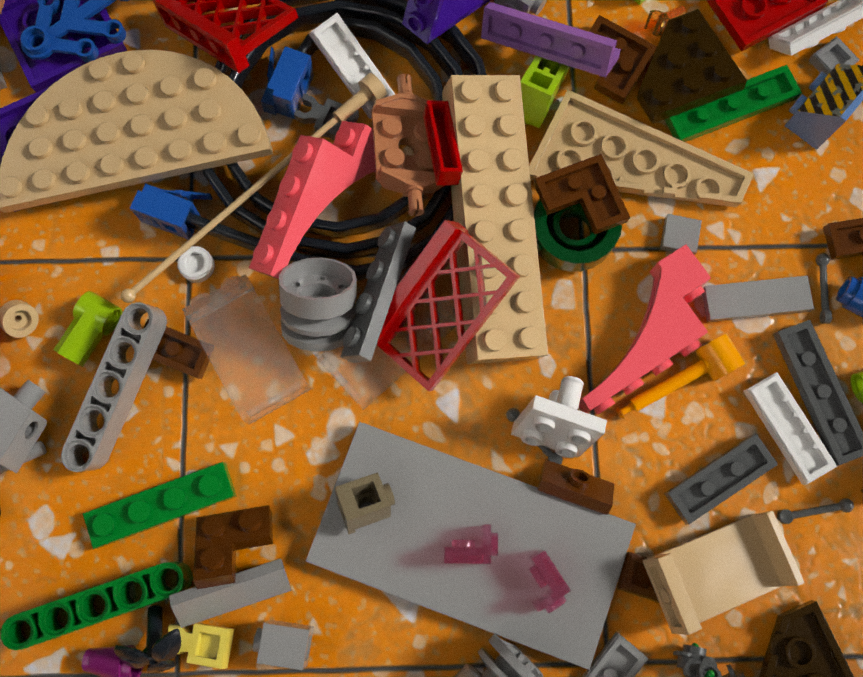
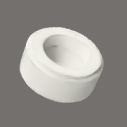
(196, 264)

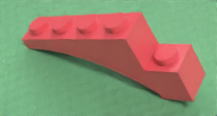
(311, 182)
(665, 330)

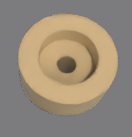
(18, 318)

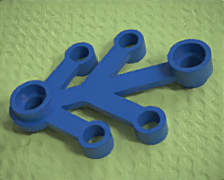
(73, 20)

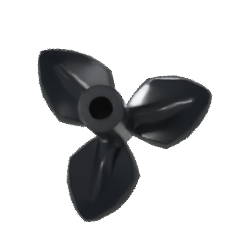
(158, 648)

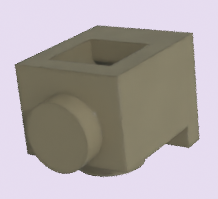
(355, 493)

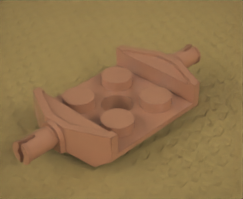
(400, 122)

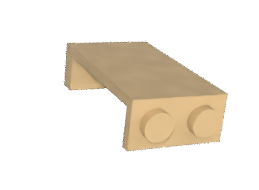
(722, 571)

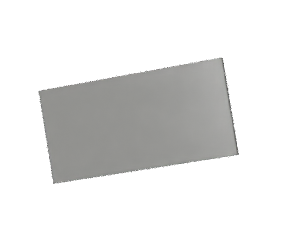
(450, 500)

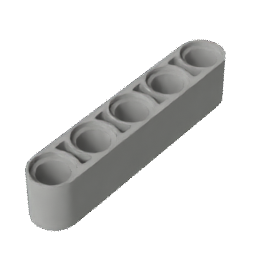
(100, 397)

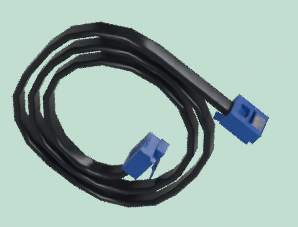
(284, 93)

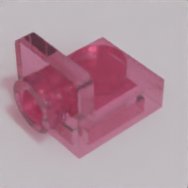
(465, 552)
(545, 574)

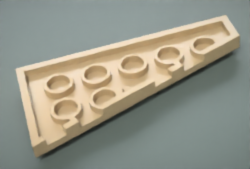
(636, 155)

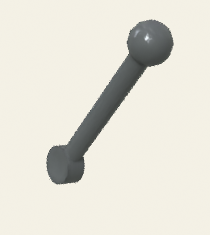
(822, 261)
(512, 414)
(786, 516)

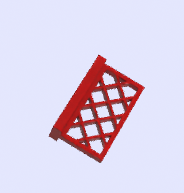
(225, 41)
(422, 279)

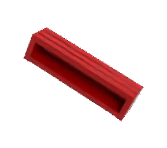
(442, 143)

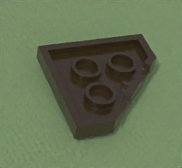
(687, 69)
(803, 646)

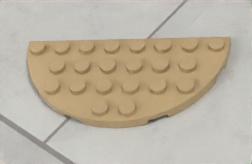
(127, 125)

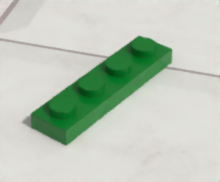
(758, 96)
(159, 505)

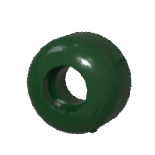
(568, 253)

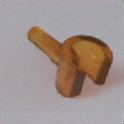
(657, 19)

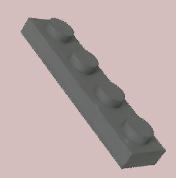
(376, 298)
(821, 392)

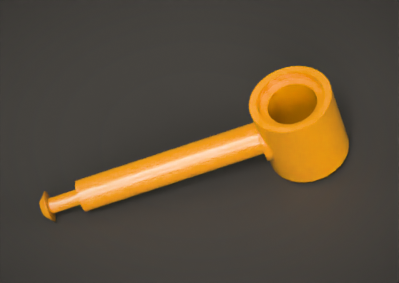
(715, 359)

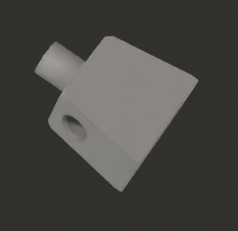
(19, 424)

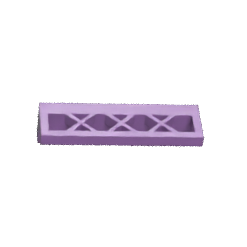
(549, 39)

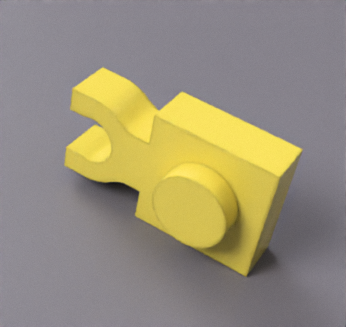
(206, 644)

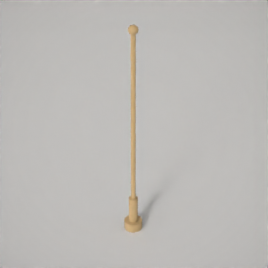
(370, 89)

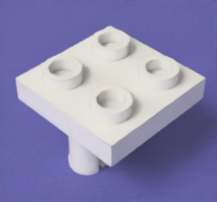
(558, 421)

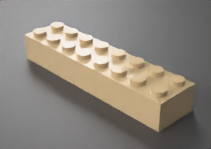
(499, 213)

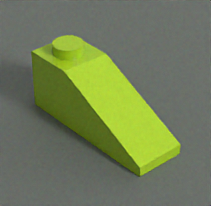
(540, 88)

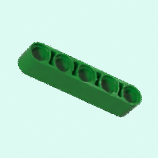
(80, 606)

